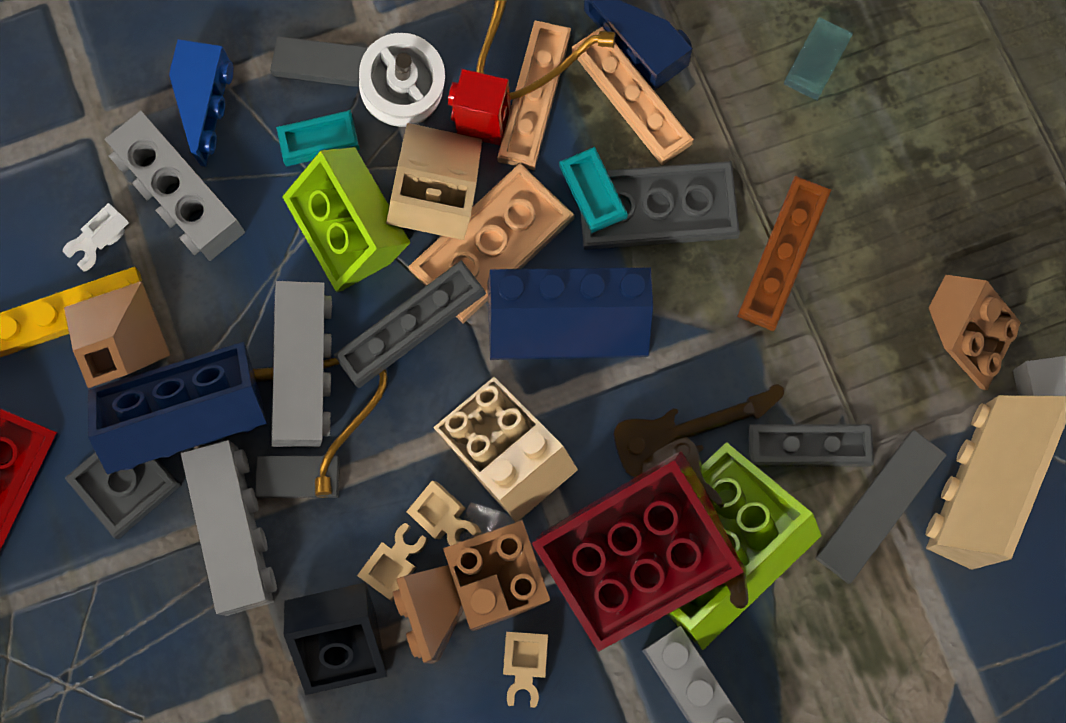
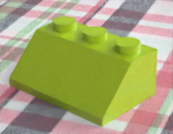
(344, 217)

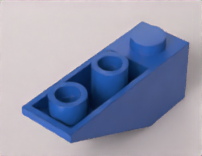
(199, 82)

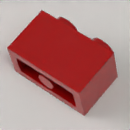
(480, 106)

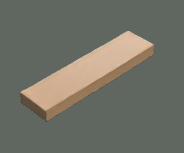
(635, 100)
(531, 112)

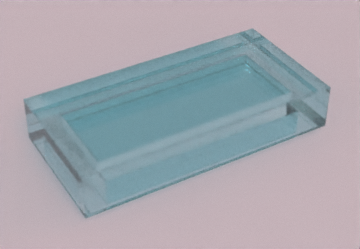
(818, 58)

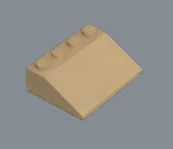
(997, 479)

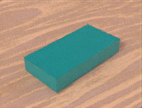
(305, 139)
(593, 190)

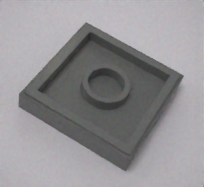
(122, 496)

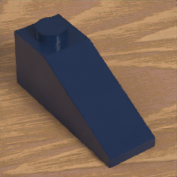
(644, 38)

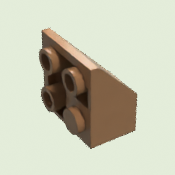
(974, 326)
(115, 334)
(496, 575)
(432, 609)

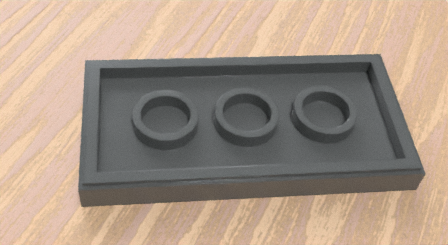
(670, 206)

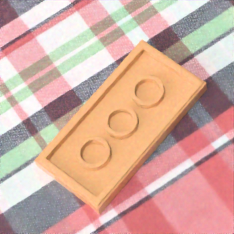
(502, 233)

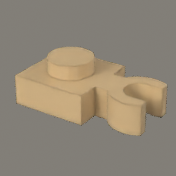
(439, 514)
(390, 564)
(525, 659)

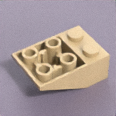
(435, 181)
(506, 449)

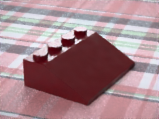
(639, 552)

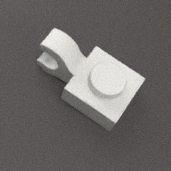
(100, 231)

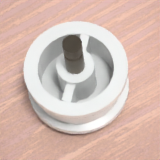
(401, 79)

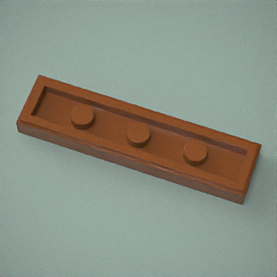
(784, 253)

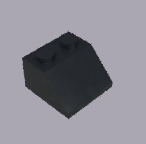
(334, 638)

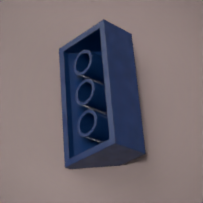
(569, 313)
(174, 408)

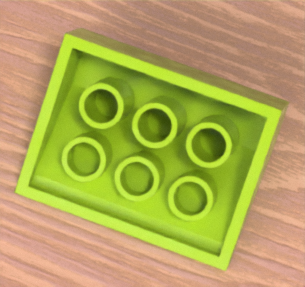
(765, 530)

